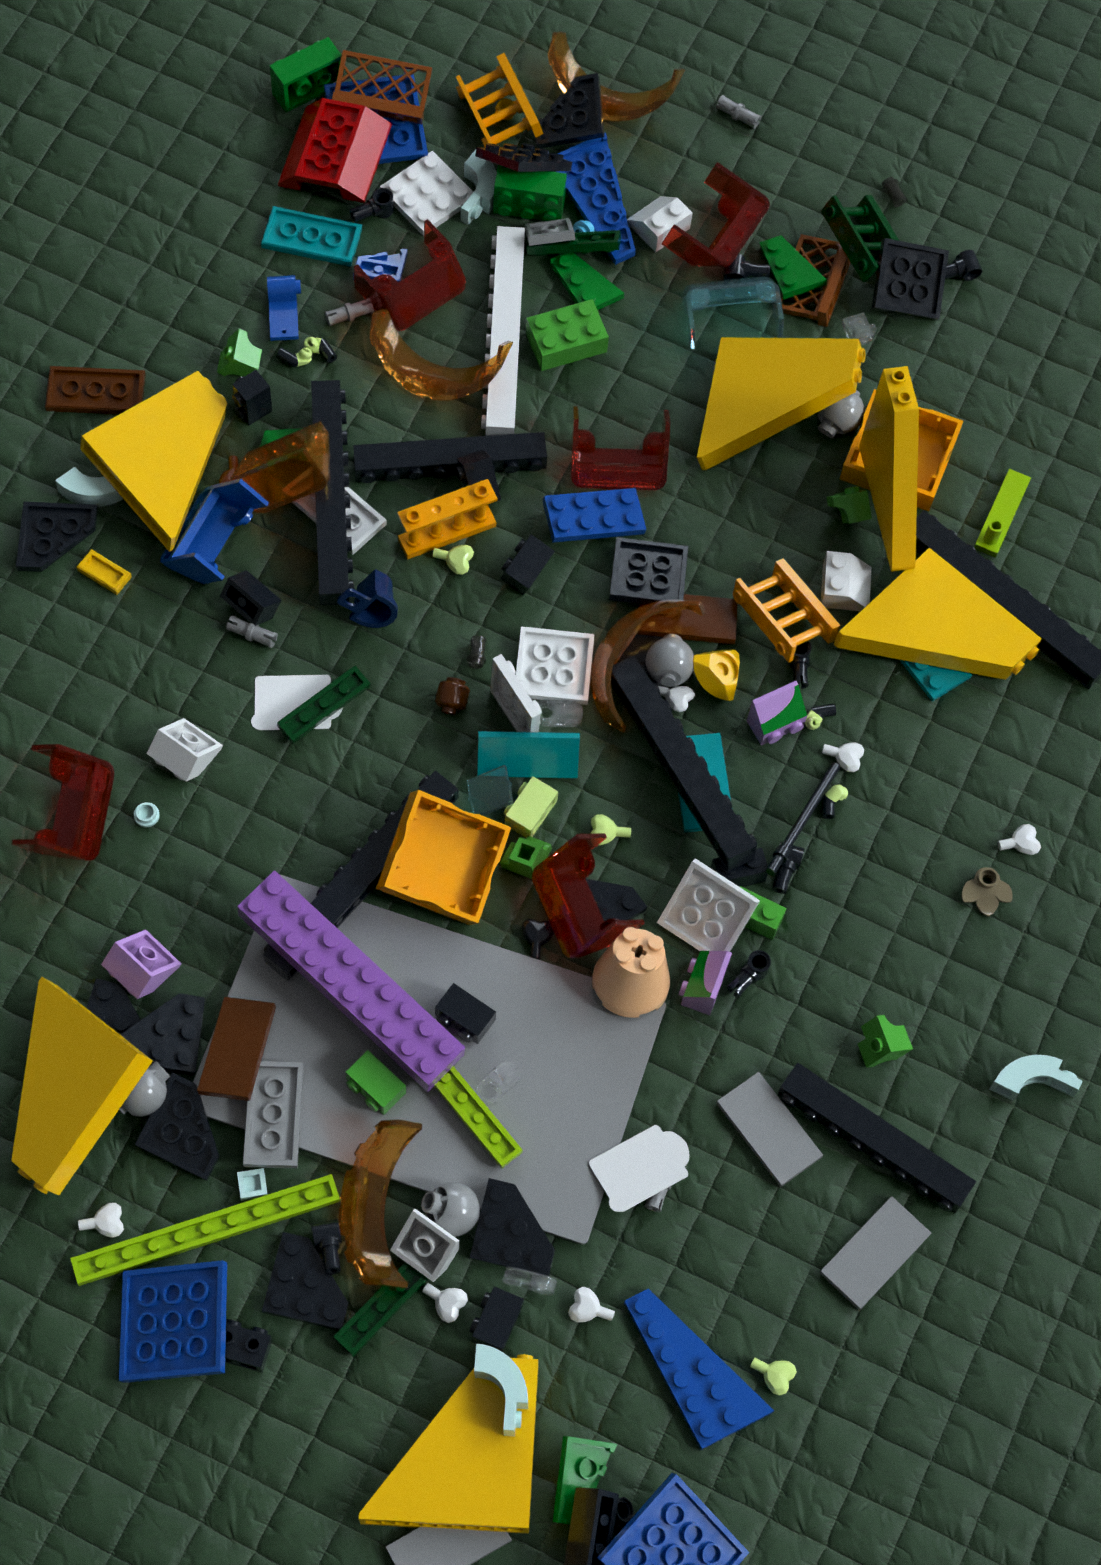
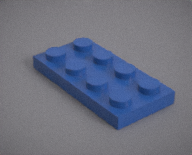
(594, 515)

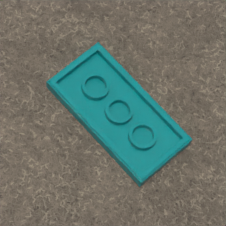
(311, 236)
(712, 751)
(529, 753)

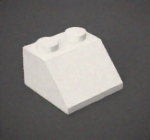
(658, 218)
(845, 582)
(183, 749)
(425, 1246)

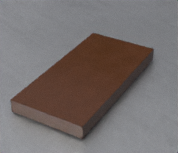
(94, 390)
(715, 626)
(236, 1049)

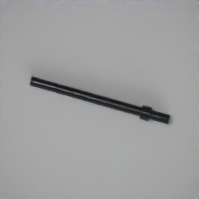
(782, 851)

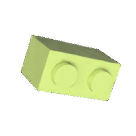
(530, 807)

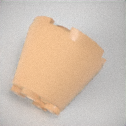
(632, 974)

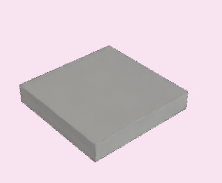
(549, 231)

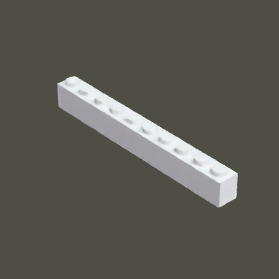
(505, 327)

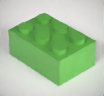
(566, 335)

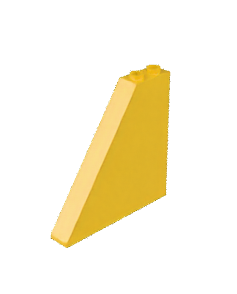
(771, 386)
(160, 452)
(891, 464)
(942, 622)
(71, 1087)
(463, 1465)

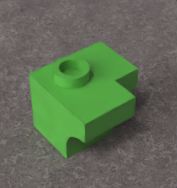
(239, 356)
(852, 504)
(525, 855)
(883, 1041)

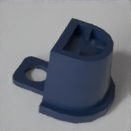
(373, 601)

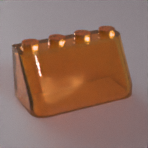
(288, 467)

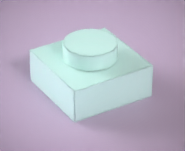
(252, 1184)

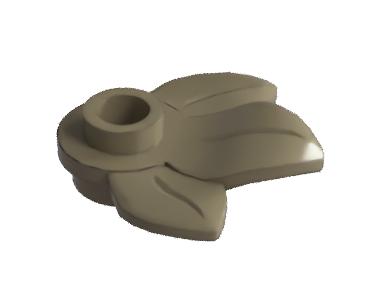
(986, 895)

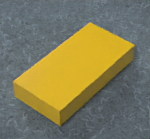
(104, 572)

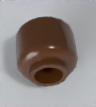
(452, 695)

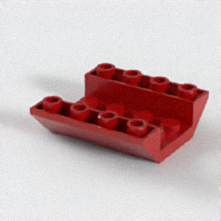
(336, 148)

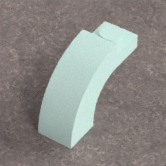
(483, 176)
(86, 489)
(1035, 1069)
(503, 1371)

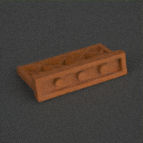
(384, 107)
(835, 280)

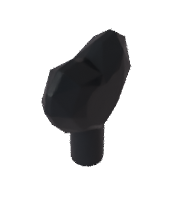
(537, 935)

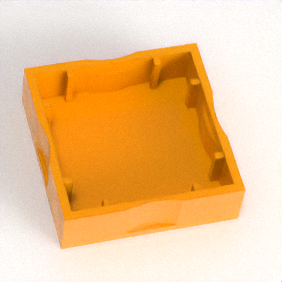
(935, 444)
(443, 858)

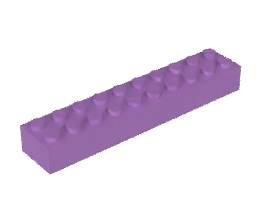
(351, 981)

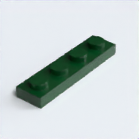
(584, 243)
(323, 704)
(378, 1311)

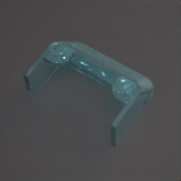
(729, 292)

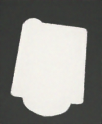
(282, 694)
(641, 1167)

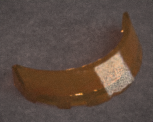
(615, 104)
(424, 376)
(616, 643)
(365, 1198)

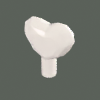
(677, 696)
(846, 755)
(1022, 840)
(105, 1221)
(447, 1301)
(588, 1307)

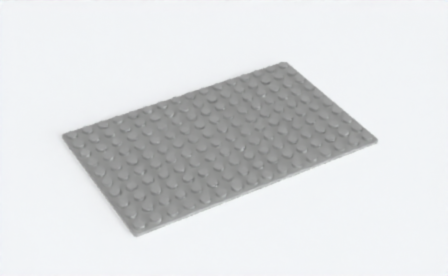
(572, 1054)

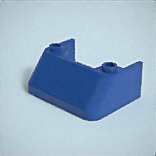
(208, 526)

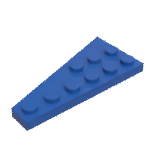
(596, 192)
(702, 1384)

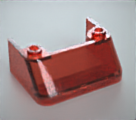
(743, 208)
(420, 291)
(619, 467)
(80, 807)
(569, 901)

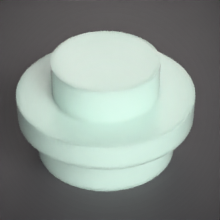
(146, 814)

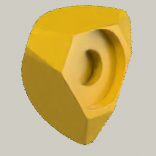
(718, 672)

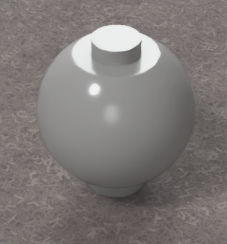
(841, 416)
(669, 661)
(148, 1093)
(452, 1207)

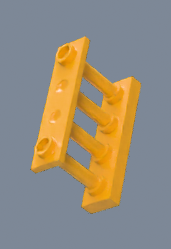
(511, 88)
(447, 519)
(796, 592)

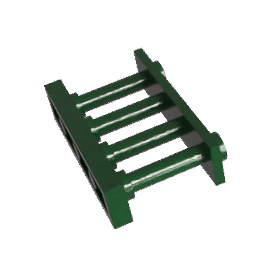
(872, 223)

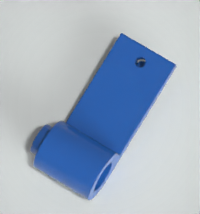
(283, 307)

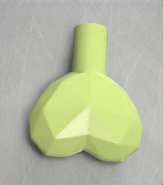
(456, 558)
(603, 824)
(775, 1374)

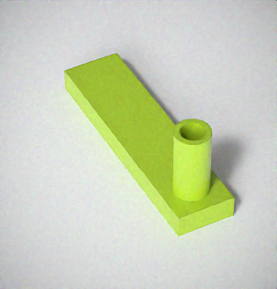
(1002, 513)

